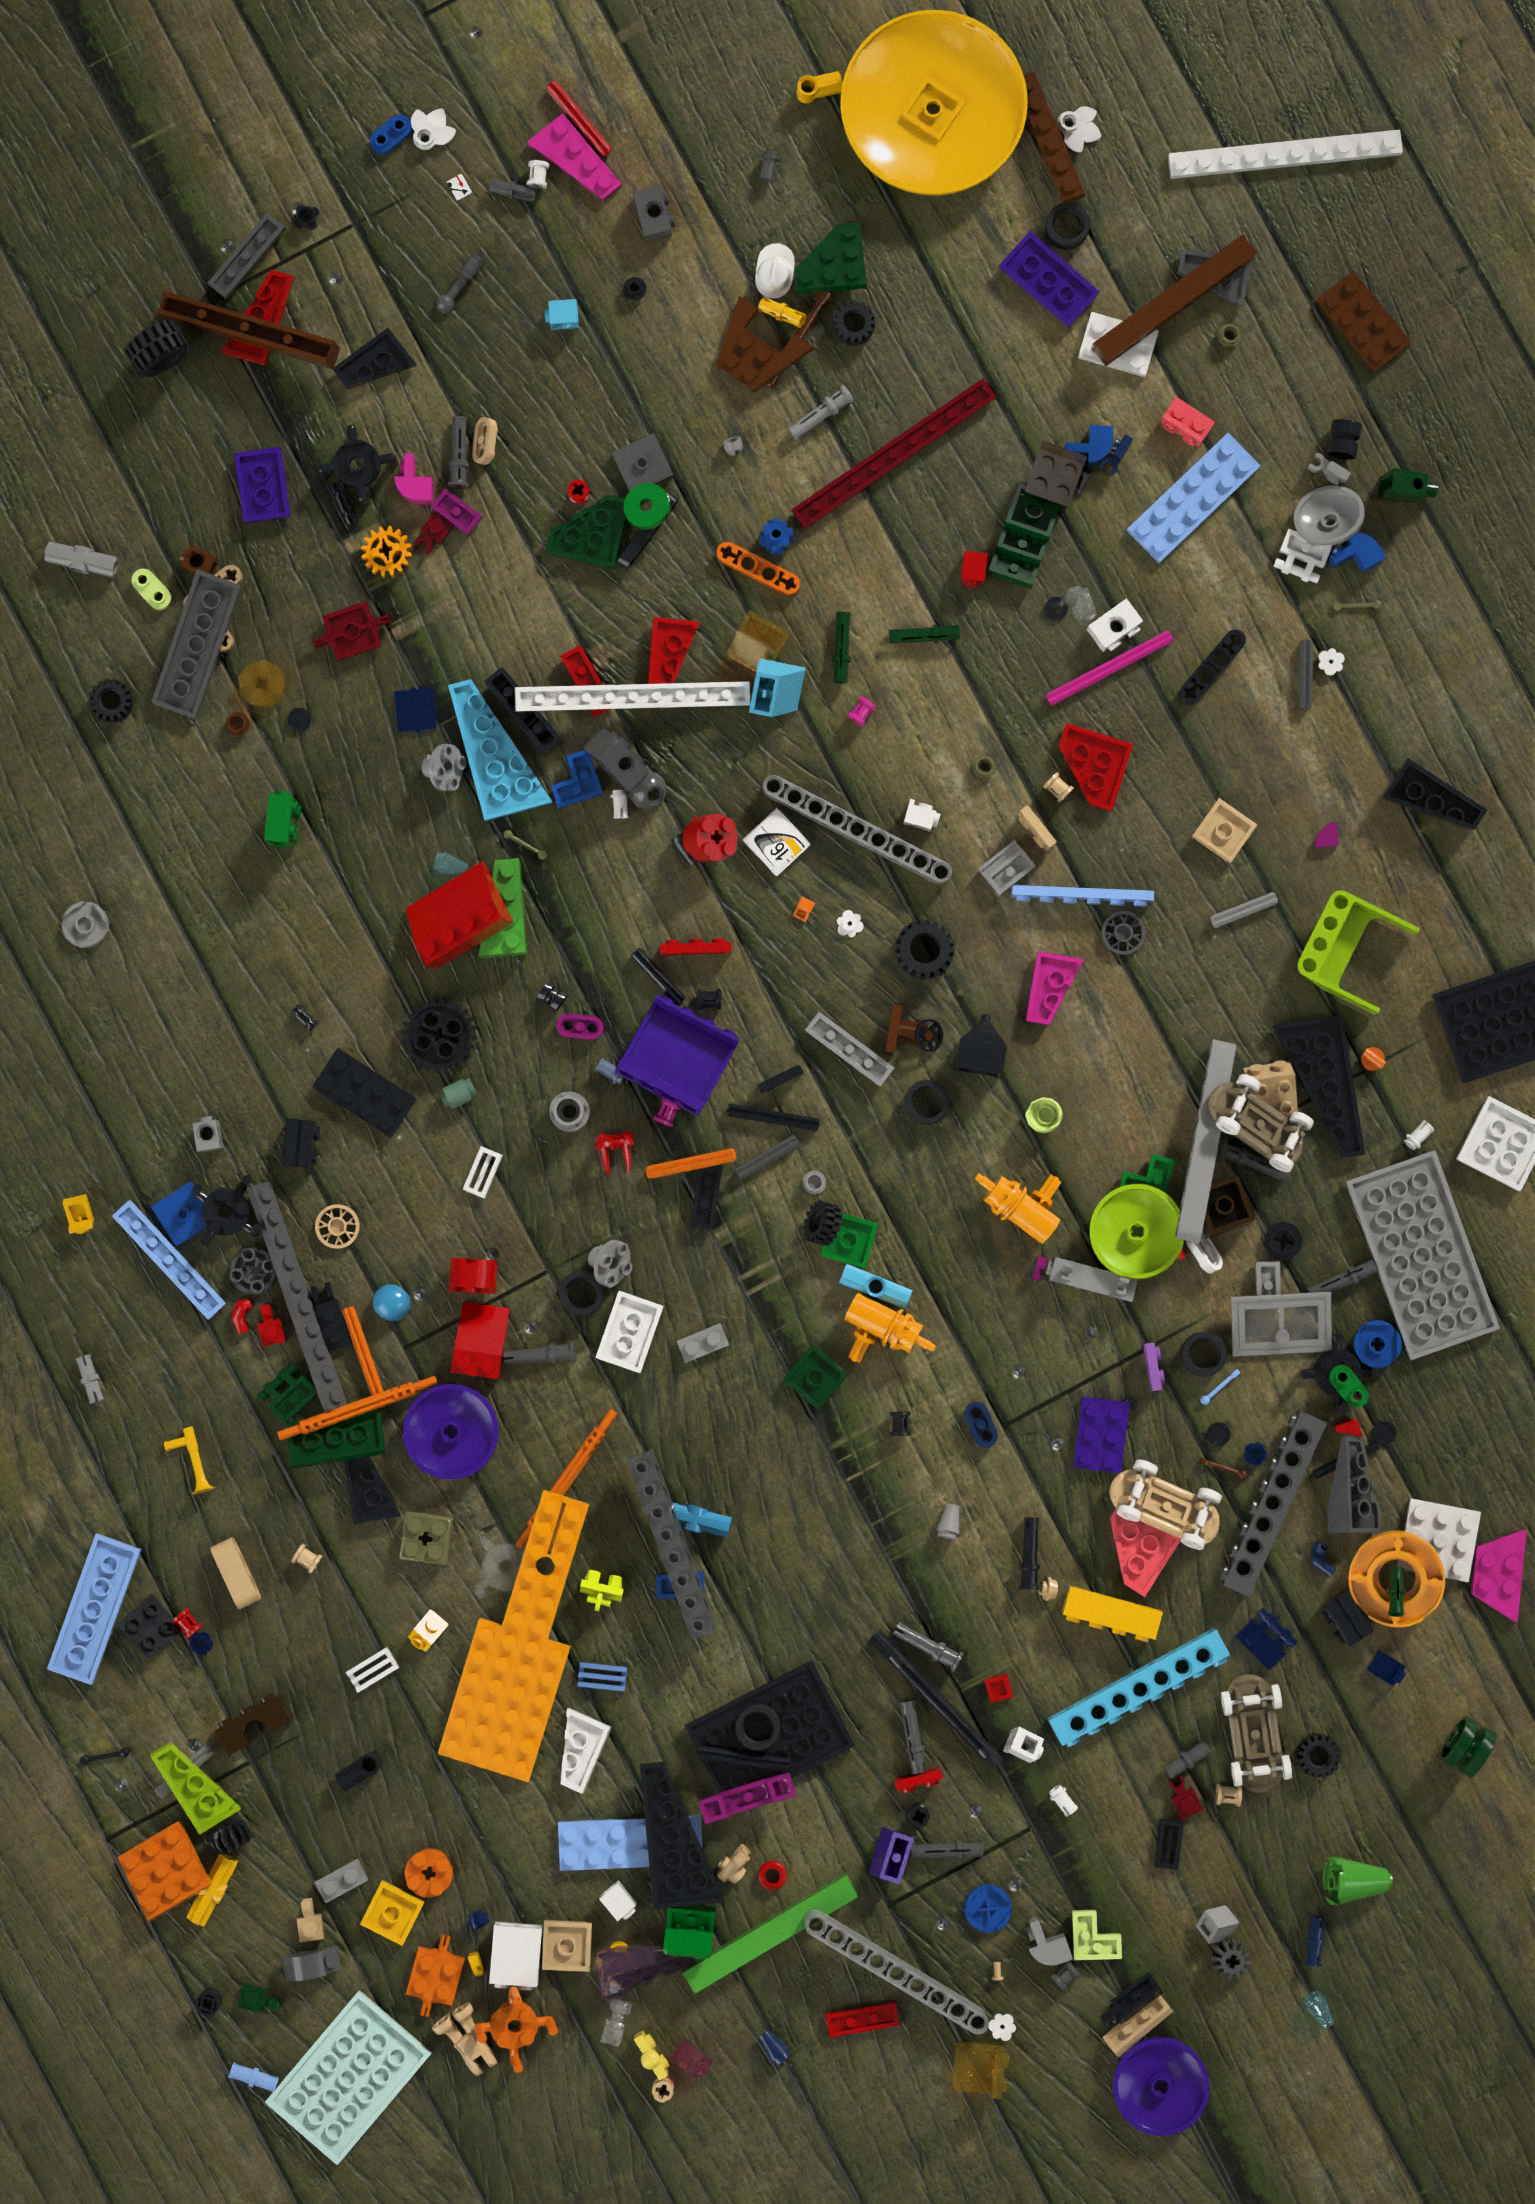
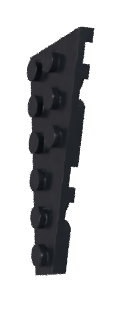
(1324, 1068)
(676, 1859)

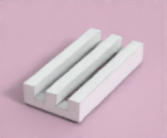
(491, 1175)
(354, 1680)

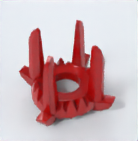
(612, 1141)

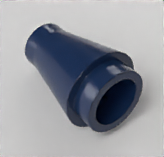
(774, 2048)

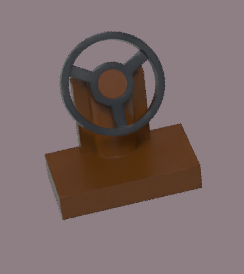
(911, 1032)

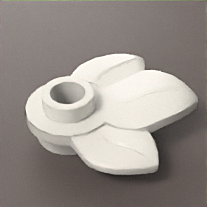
(432, 126)
(1082, 130)

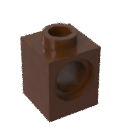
(209, 561)

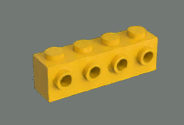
(1111, 1612)

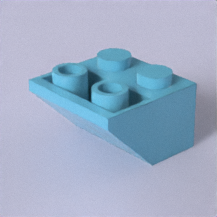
(776, 688)

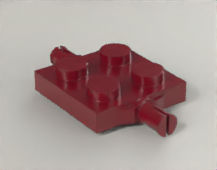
(352, 631)

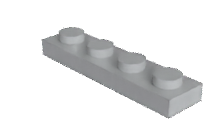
(849, 1049)

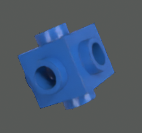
(776, 545)

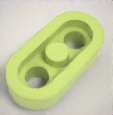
(151, 589)

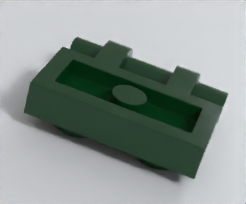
(293, 1398)

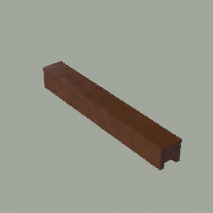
(1174, 300)
(249, 330)

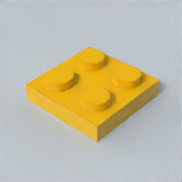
(392, 1912)

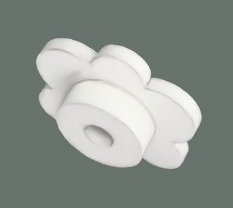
(1336, 658)
(844, 928)
(1003, 2033)

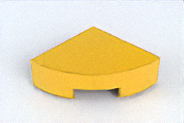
(476, 1963)

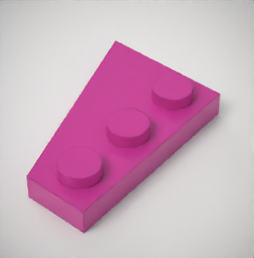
(1049, 985)

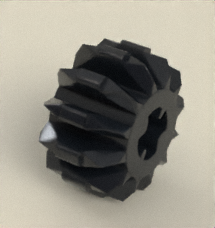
(230, 1836)

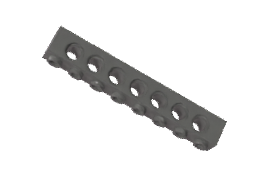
(672, 1544)
(1245, 1582)

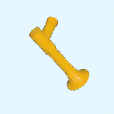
(190, 1440)

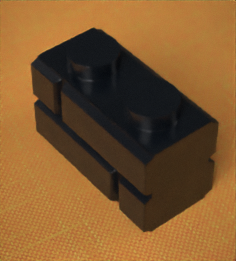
(300, 1143)
(1346, 1618)

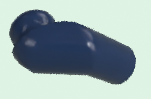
(1318, 1559)

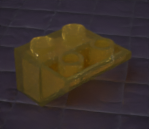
(757, 640)

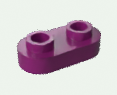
(580, 1026)

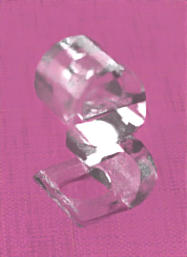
(614, 2028)

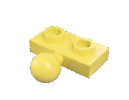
(650, 2058)

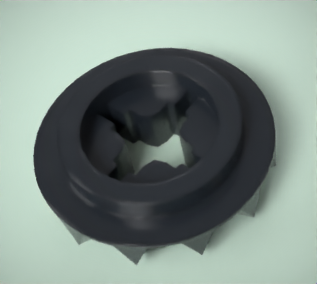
(1292, 1234)

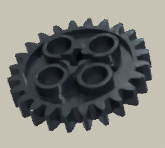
(446, 1015)

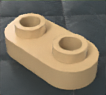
(484, 440)

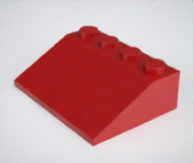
(457, 916)

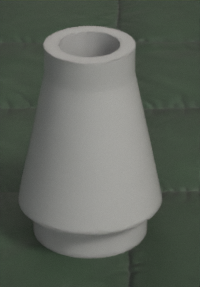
(949, 1523)

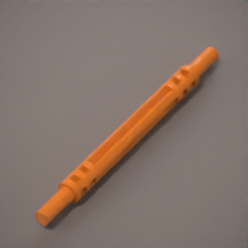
(357, 1408)
(575, 1466)

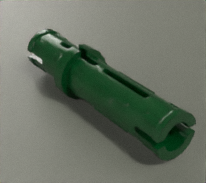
(924, 634)
(841, 675)

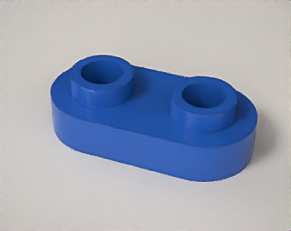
(392, 135)

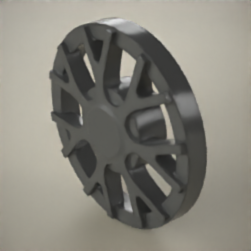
(1123, 932)

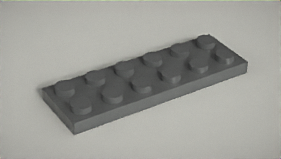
(196, 644)

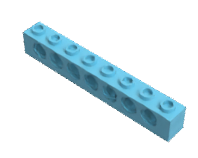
(1216, 1656)

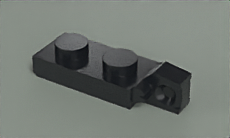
(1132, 2001)

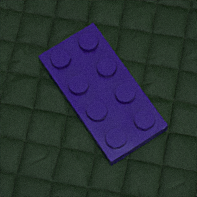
(1049, 279)

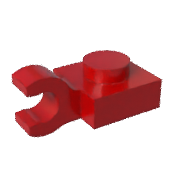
(270, 1330)

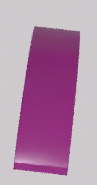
(747, 1797)

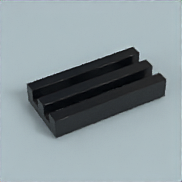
(780, 1079)
(1166, 1864)

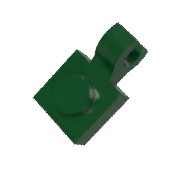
(254, 1998)

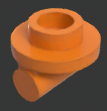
(1373, 1059)

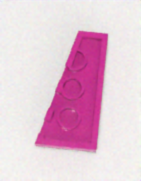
(571, 152)

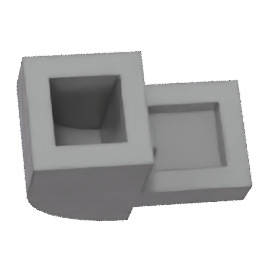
(1050, 1950)

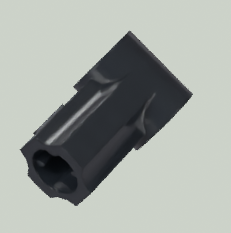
(357, 1771)

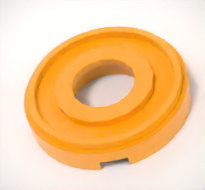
(1371, 1595)

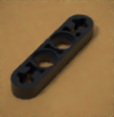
(642, 539)
(1214, 669)

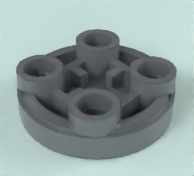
(252, 1271)

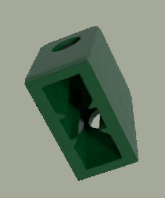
(1405, 486)

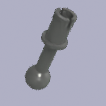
(445, 303)

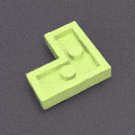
(1089, 1944)

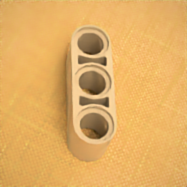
(235, 1573)

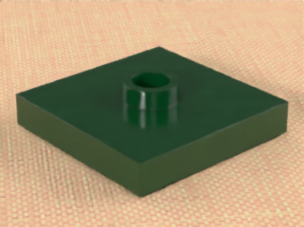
(815, 1377)

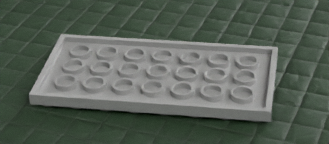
(1422, 1255)

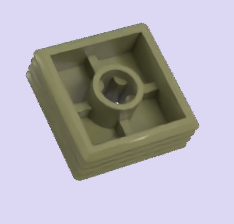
(413, 1547)

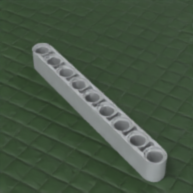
(849, 820)
(1204, 1146)
(901, 1981)

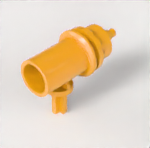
(1025, 1211)
(881, 1322)

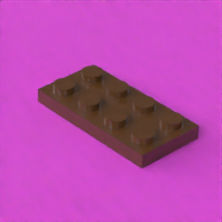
(1363, 322)

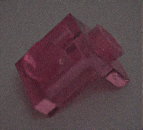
(691, 2059)

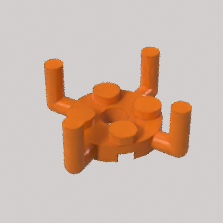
(514, 2038)

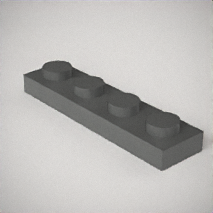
(246, 256)

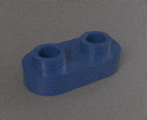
(980, 1424)

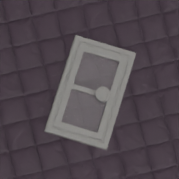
(1281, 1324)

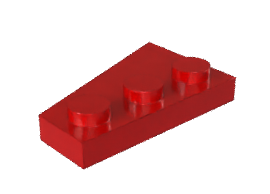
(668, 648)

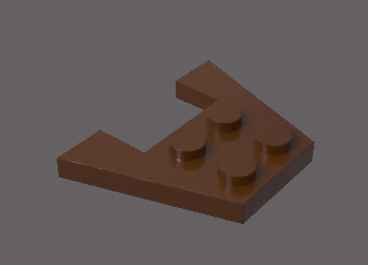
(751, 358)

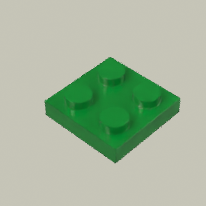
(853, 1241)

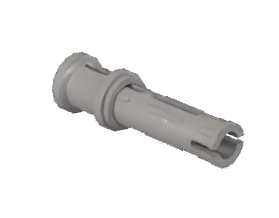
(830, 406)

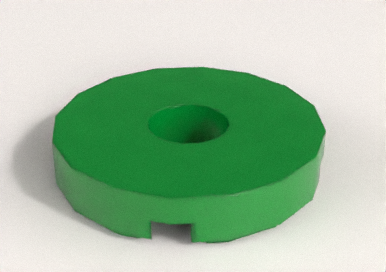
(647, 493)

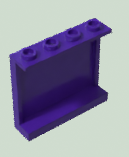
(678, 1055)

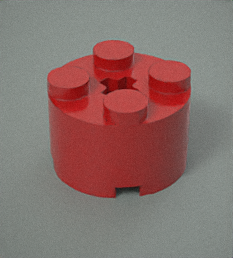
(710, 837)
(473, 1276)

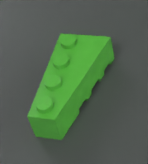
(511, 939)

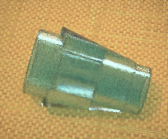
(449, 864)
(1318, 2007)

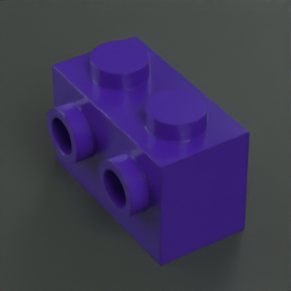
(891, 1855)

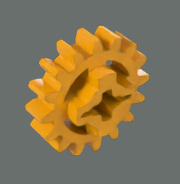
(378, 552)

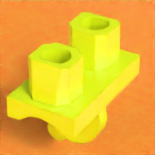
(592, 1587)

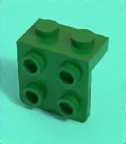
(689, 1931)

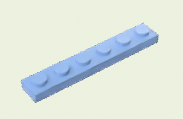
(1092, 895)
(169, 1259)

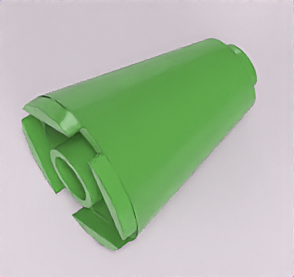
(1353, 1880)

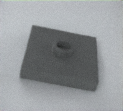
(642, 462)

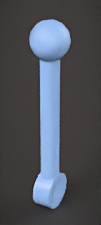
(1206, 1399)

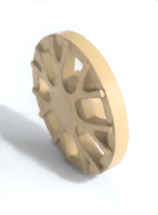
(337, 1226)

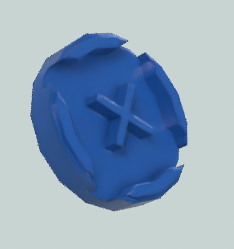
(987, 1908)

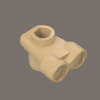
(732, 1867)

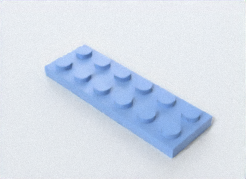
(1193, 498)
(94, 1609)
(607, 1843)

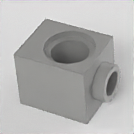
(215, 1142)

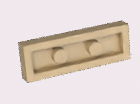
(1130, 2032)

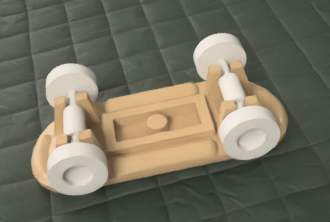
(1165, 1506)

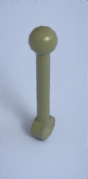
(1337, 606)
(509, 835)

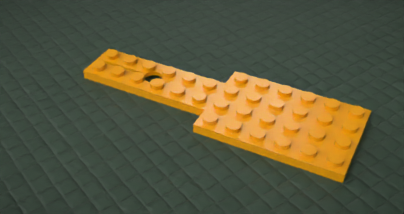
(513, 1664)

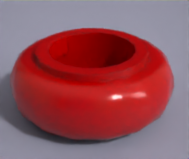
(772, 1865)

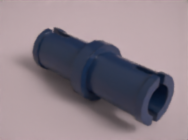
(1315, 1941)

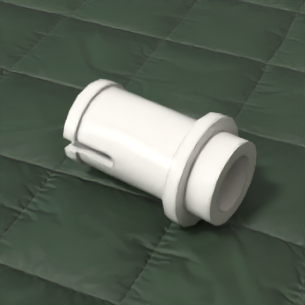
(620, 804)
(1418, 1135)
(1063, 1800)

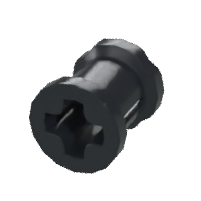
(702, 995)
(900, 1424)
(922, 1808)

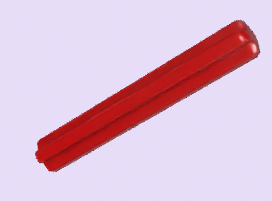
(579, 119)

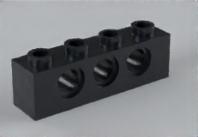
(531, 722)

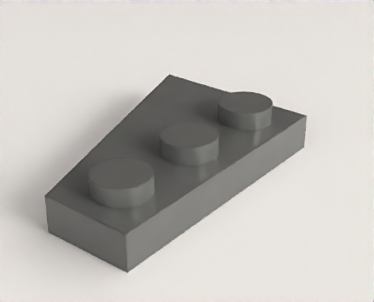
(1231, 289)

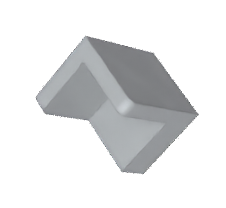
(1217, 1924)

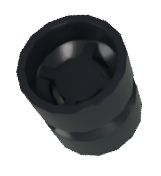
(1344, 437)

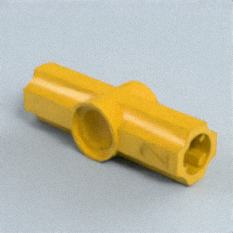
(208, 1898)

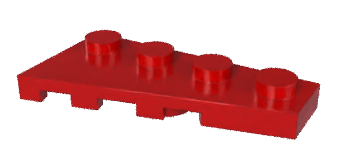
(268, 306)

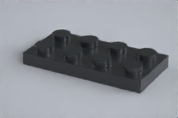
(364, 1093)

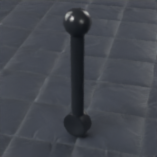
(124, 1752)

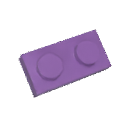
(1155, 1376)

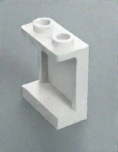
(515, 1955)

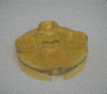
(249, 679)

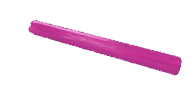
(1109, 667)

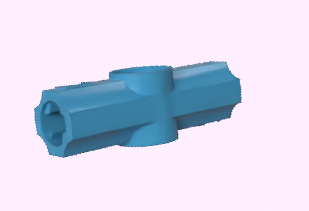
(700, 1520)

